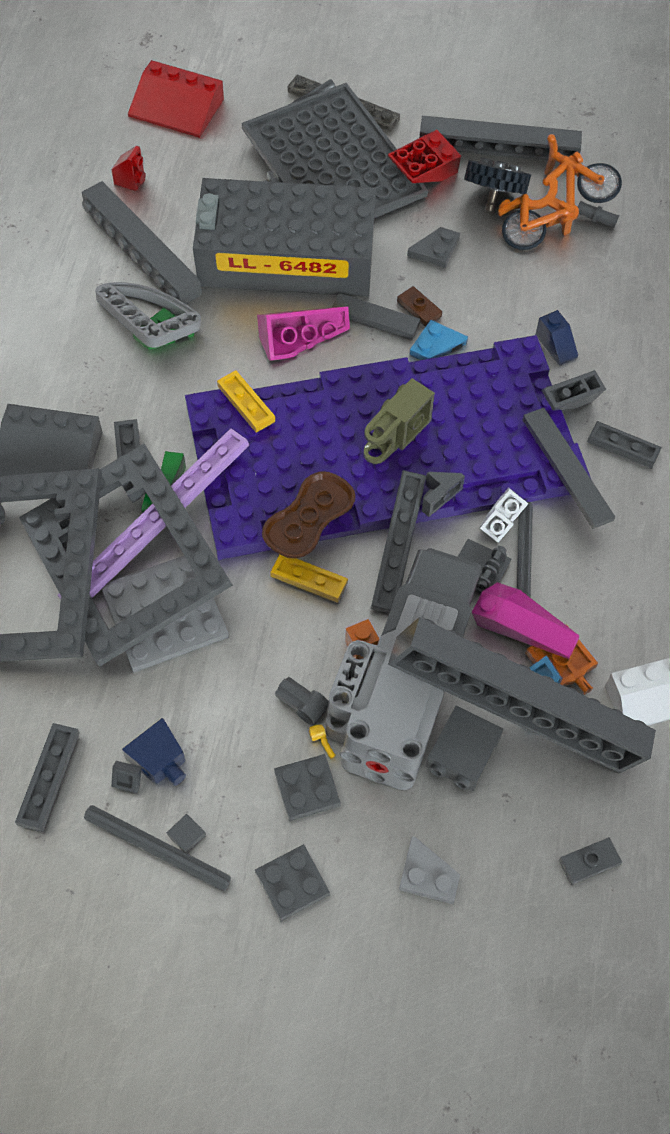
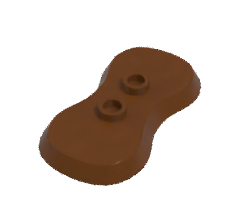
(298, 527)

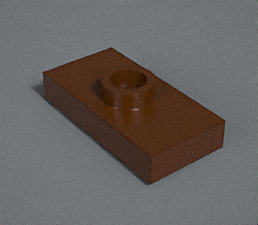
(419, 305)

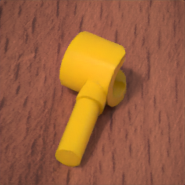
(317, 732)

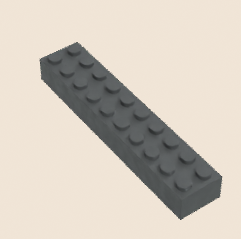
(521, 696)

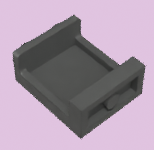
(464, 748)

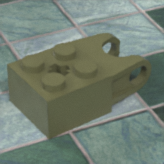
(399, 420)

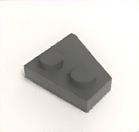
(435, 247)

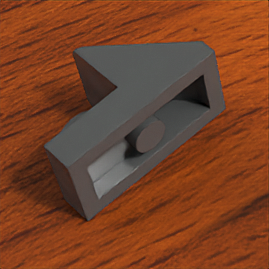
(442, 488)

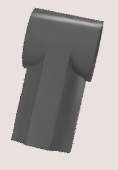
(307, 704)

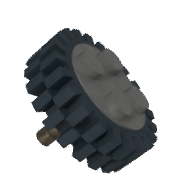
(497, 178)

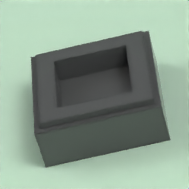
(126, 776)
(186, 833)

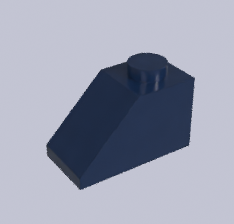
(557, 337)

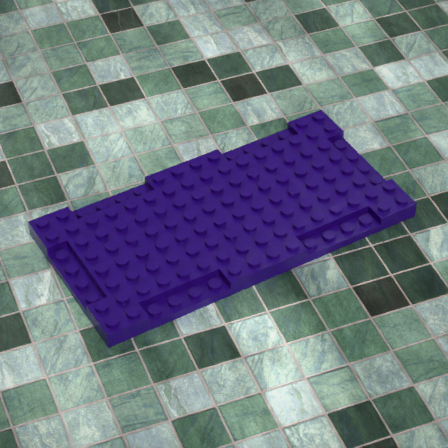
(322, 428)

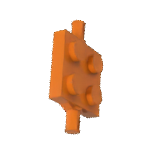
(571, 669)

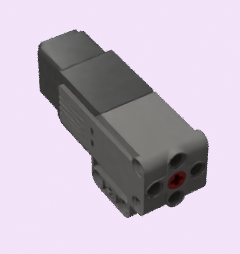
(387, 709)

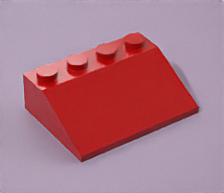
(176, 98)

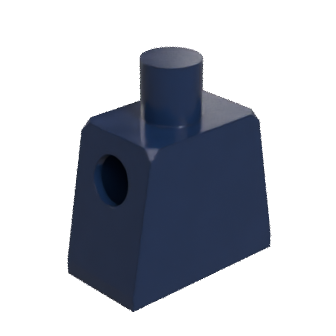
(157, 754)

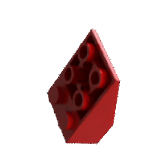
(427, 159)

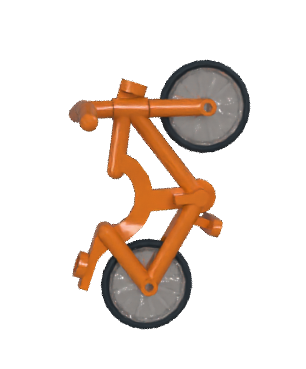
(596, 183)

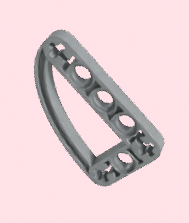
(185, 323)

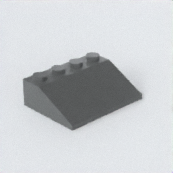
(46, 440)

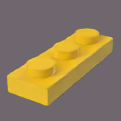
(246, 401)
(309, 577)

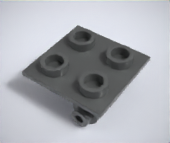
(492, 562)

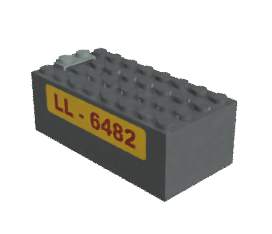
(284, 236)

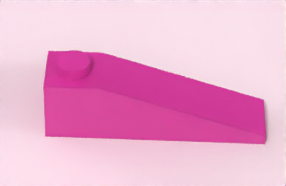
(295, 331)
(521, 618)

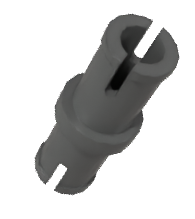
(597, 214)

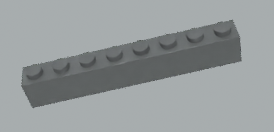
(501, 138)
(141, 243)

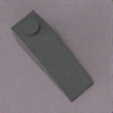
(574, 392)

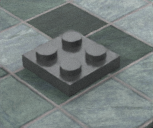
(307, 787)
(292, 882)

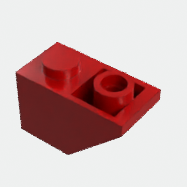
(129, 170)

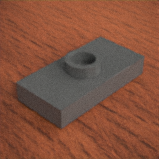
(590, 861)

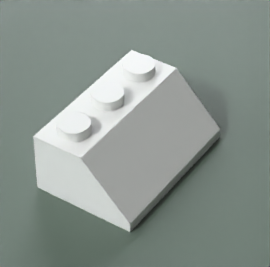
(642, 691)

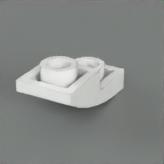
(503, 514)

